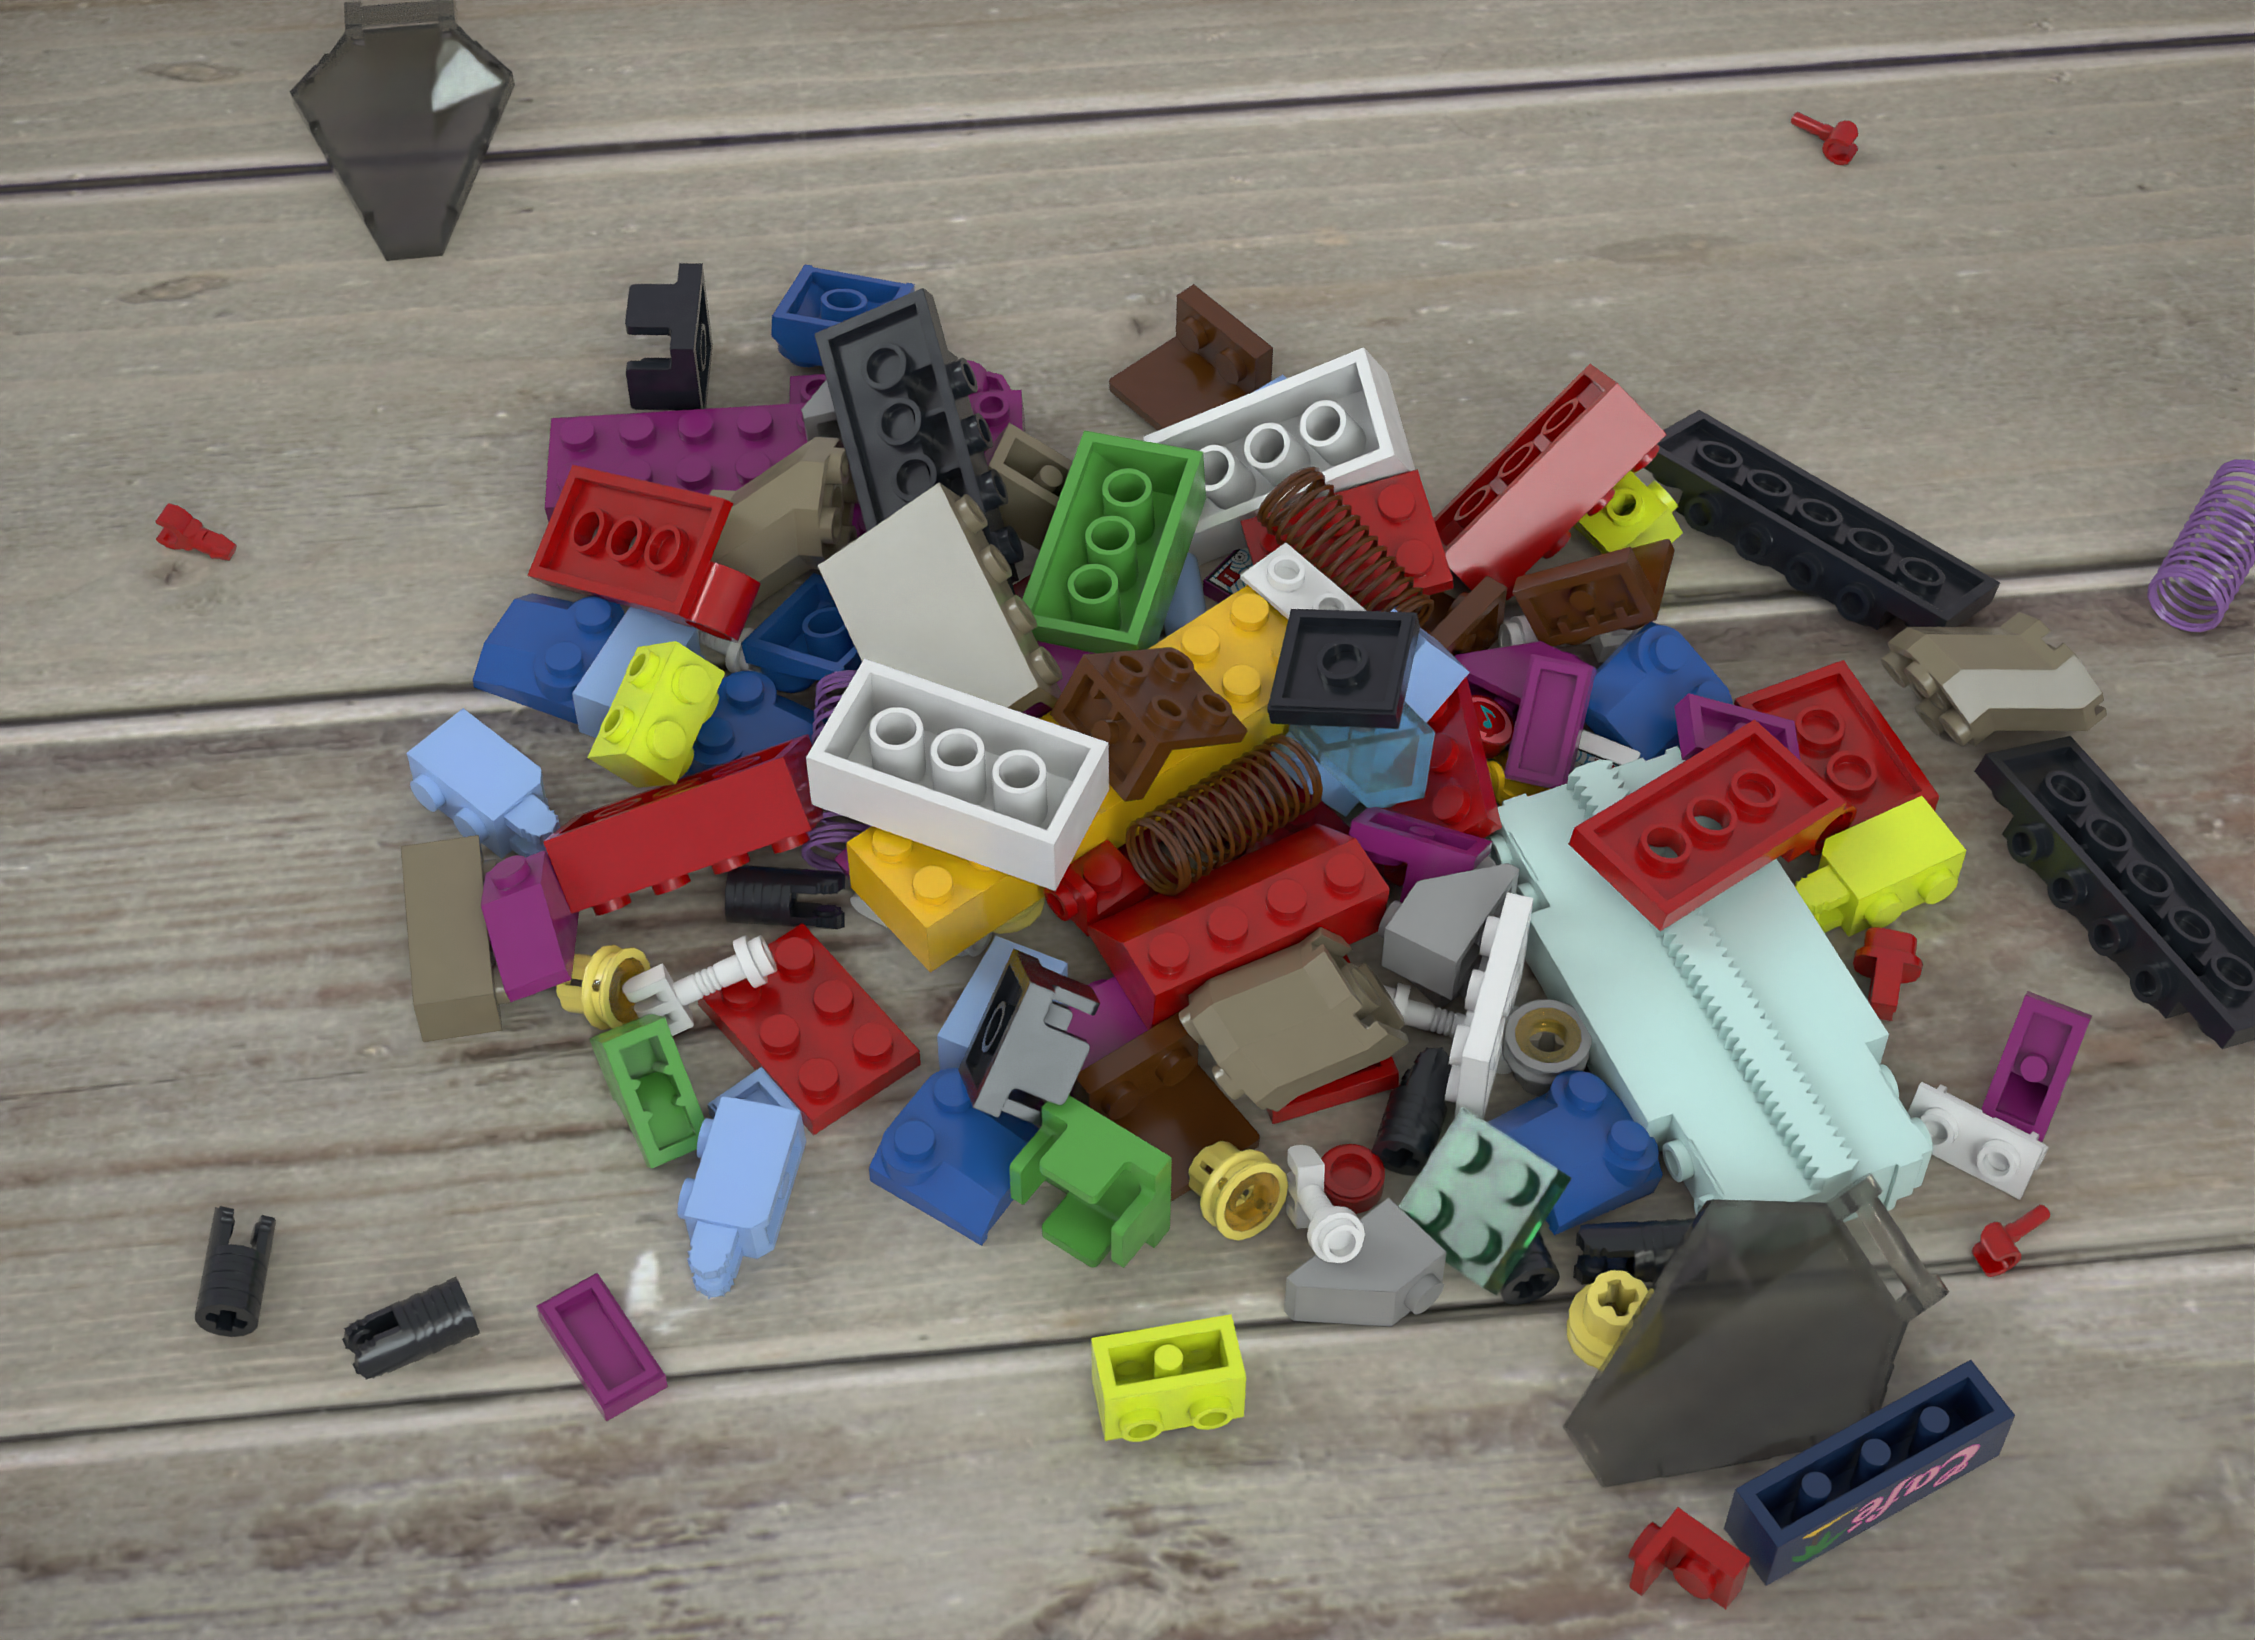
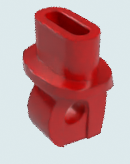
(1889, 961)

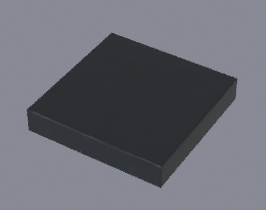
(1344, 668)

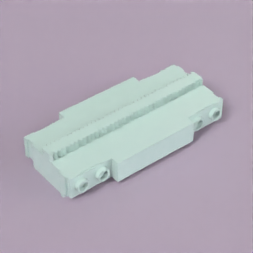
(1722, 1030)

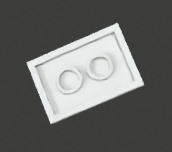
(1489, 1005)

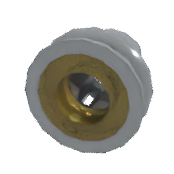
(1543, 1042)

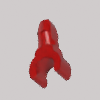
(188, 533)

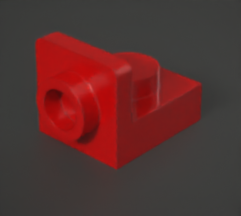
(1096, 887)
(1696, 1556)

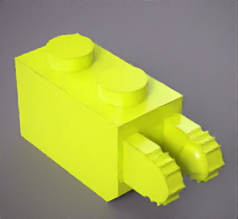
(1883, 869)

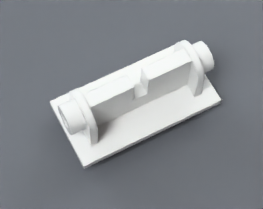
(1294, 583)
(1977, 1141)

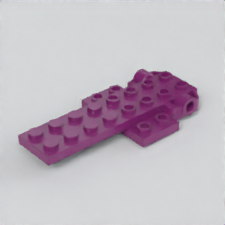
(721, 445)

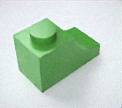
(650, 1087)

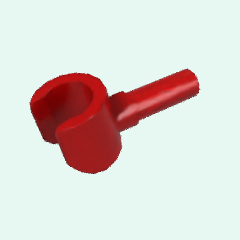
(1838, 140)
(1997, 1249)

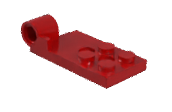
(667, 565)
(1743, 782)

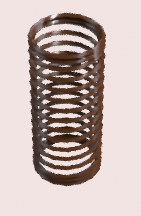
(1316, 479)
(1269, 785)

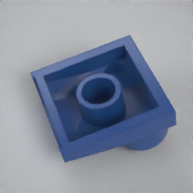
(822, 300)
(802, 640)
(545, 650)
(1643, 683)
(748, 721)
(1590, 1138)
(951, 1156)

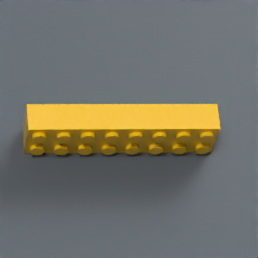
(949, 903)

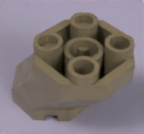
(790, 517)
(1993, 680)
(1293, 1021)

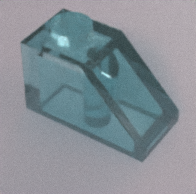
(1374, 763)

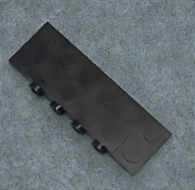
(910, 415)
(1813, 531)
(2126, 886)

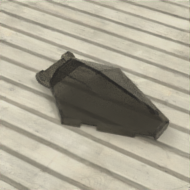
(405, 119)
(1753, 1339)

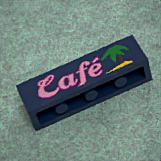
(1868, 1472)

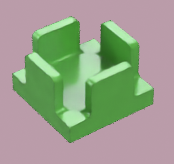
(1111, 1180)

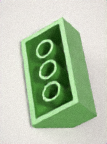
(1116, 544)

